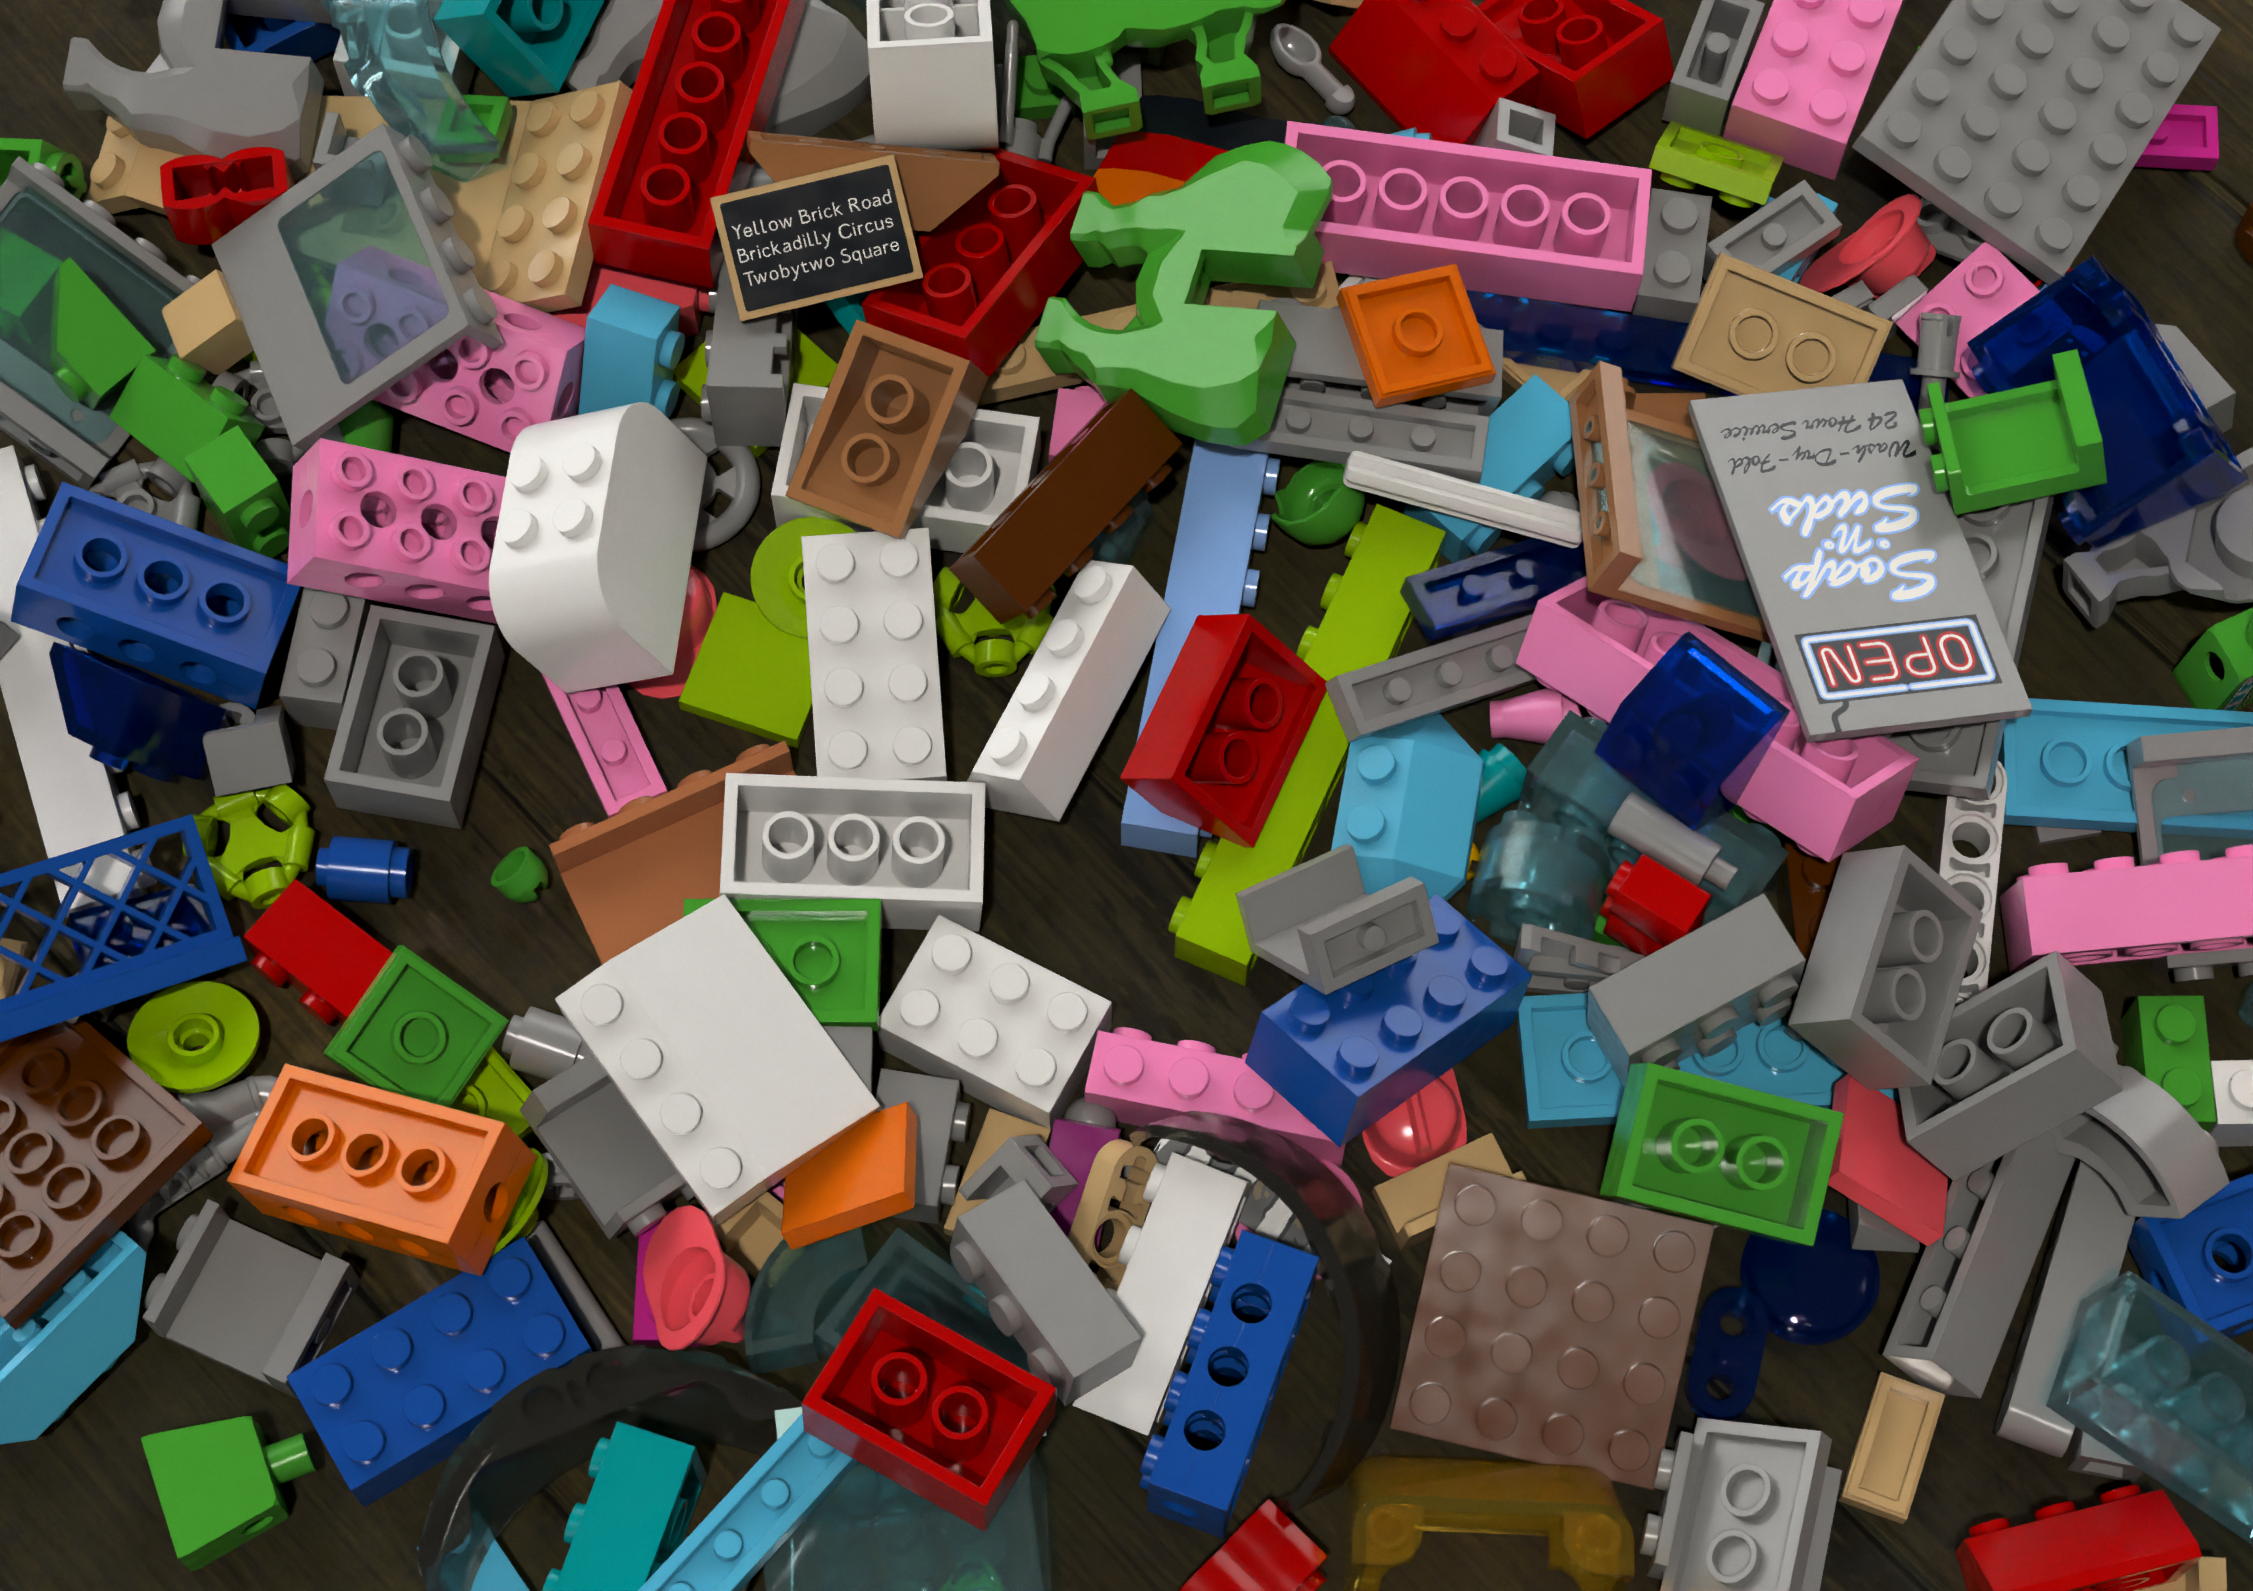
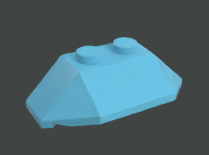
(1411, 806)
(69, 1340)

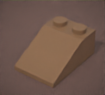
(886, 429)

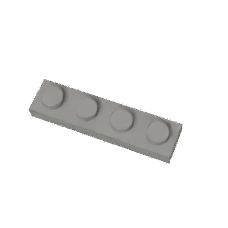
(1336, 425)
(1430, 680)

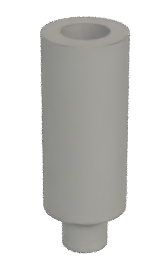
(1671, 842)

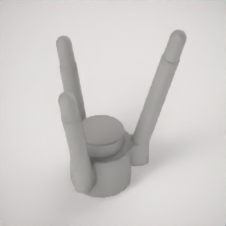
(1016, 133)

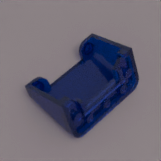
(2154, 427)

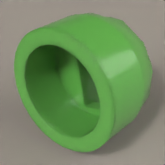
(519, 875)

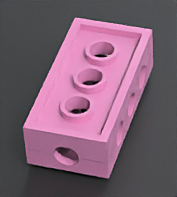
(499, 389)
(394, 529)

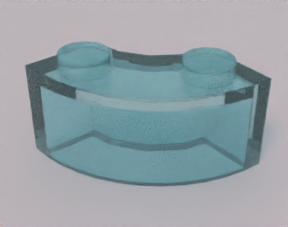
(795, 1296)

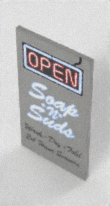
(1857, 561)

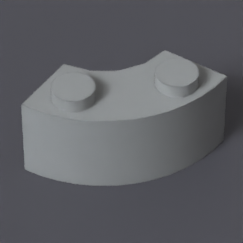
(2146, 1149)

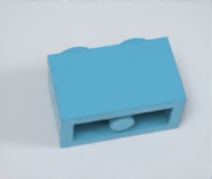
(630, 352)

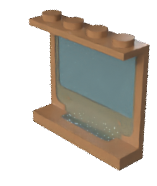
(1654, 513)

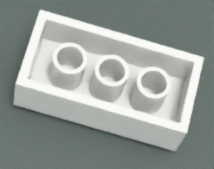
(977, 485)
(874, 656)
(857, 839)

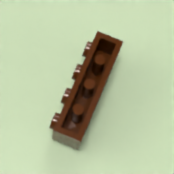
(1066, 508)

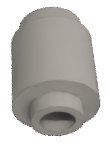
(543, 1044)

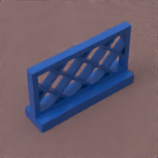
(126, 976)

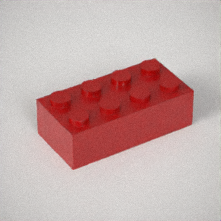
(989, 264)

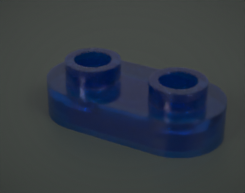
(1727, 1357)

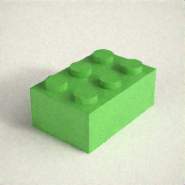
(1721, 1154)

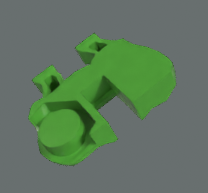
(1079, 36)
(1193, 363)

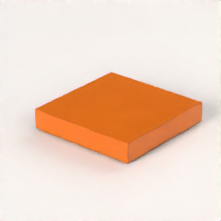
(1415, 335)
(854, 1179)

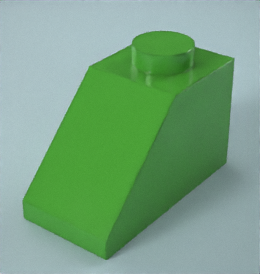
(90, 339)

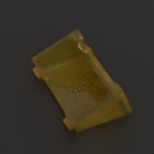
(1400, 1497)

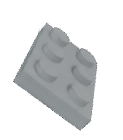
(1747, 1508)

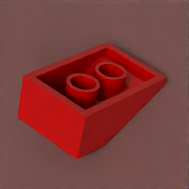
(1589, 53)

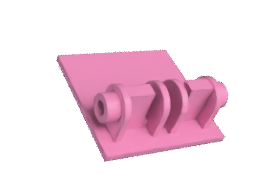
(1982, 293)

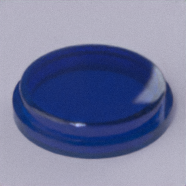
(1815, 1290)

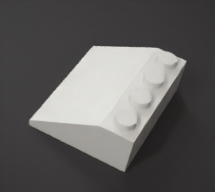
(717, 1056)

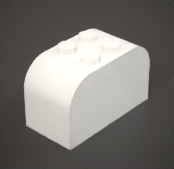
(932, 74)
(597, 545)

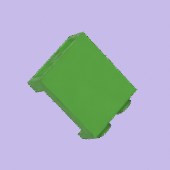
(2016, 441)

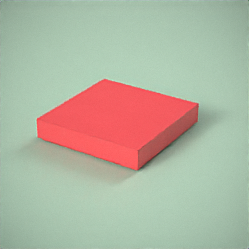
(1882, 1169)

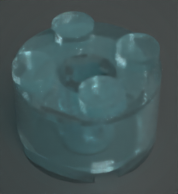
(1539, 877)

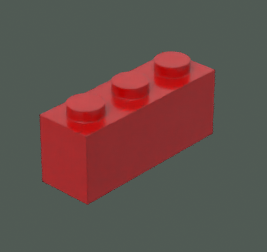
(315, 952)

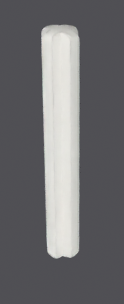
(1463, 499)

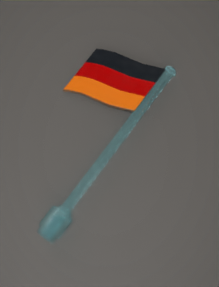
(1160, 157)

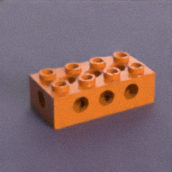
(383, 1169)

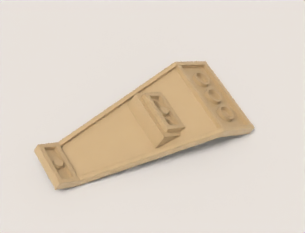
(517, 215)

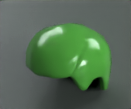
(1318, 505)

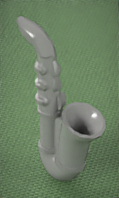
(230, 1118)

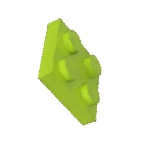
(1735, 169)

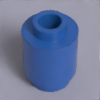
(365, 870)

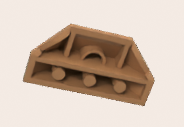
(931, 179)

